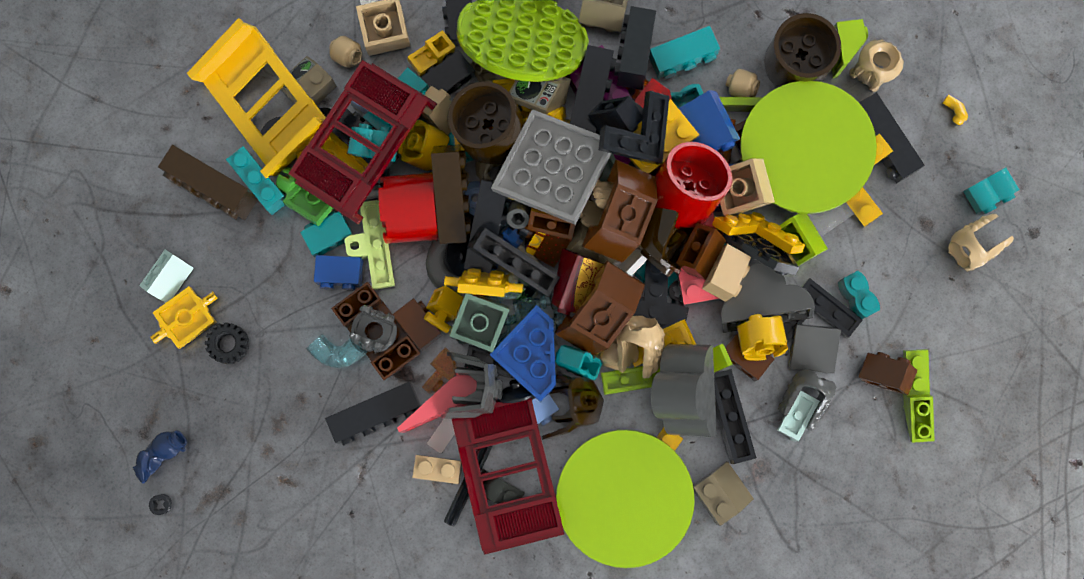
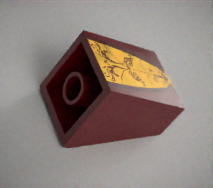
(575, 281)

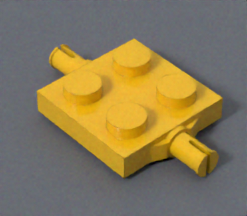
(482, 283)
(184, 317)

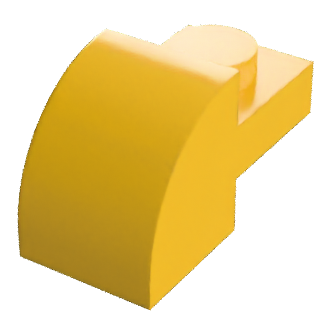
(431, 53)

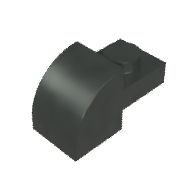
(500, 491)

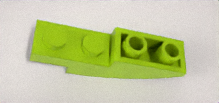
(919, 402)

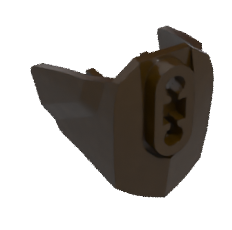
(663, 241)
(584, 404)

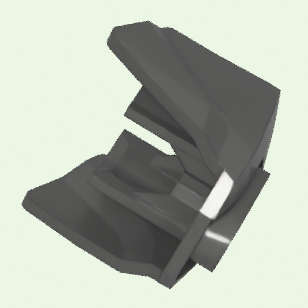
(486, 392)

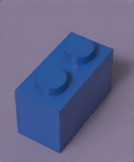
(338, 271)

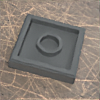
(814, 348)

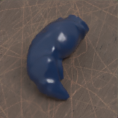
(162, 448)

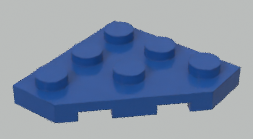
(530, 353)

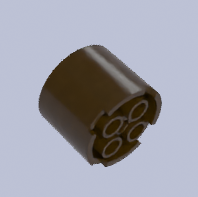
(808, 38)
(475, 111)

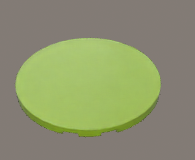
(522, 38)
(812, 144)
(625, 498)

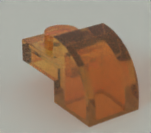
(444, 367)

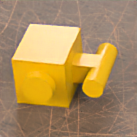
(444, 305)

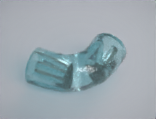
(335, 355)

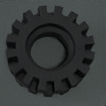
(214, 339)

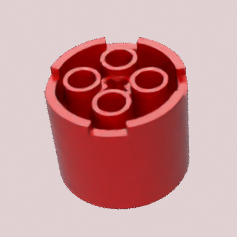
(692, 182)
(408, 208)

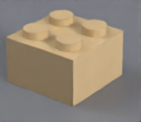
(383, 26)
(748, 189)

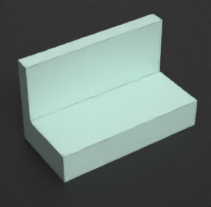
(166, 276)
(798, 417)

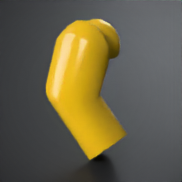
(958, 107)

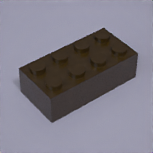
(207, 183)
(450, 195)

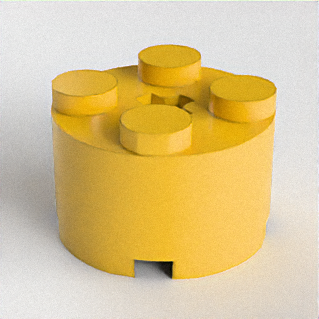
(419, 144)
(762, 337)

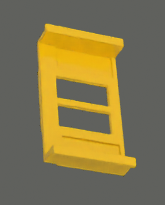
(225, 72)

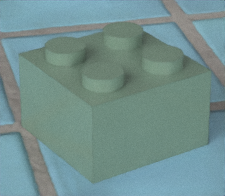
(479, 321)

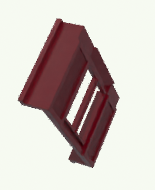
(333, 179)
(517, 520)

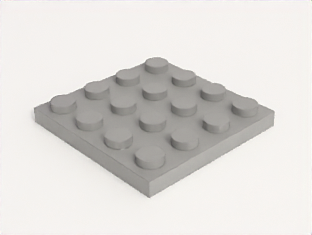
(552, 167)

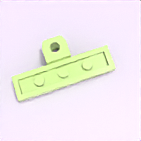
(372, 246)

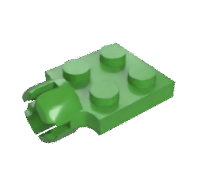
(301, 200)

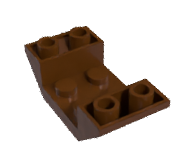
(625, 213)
(604, 310)
(395, 356)

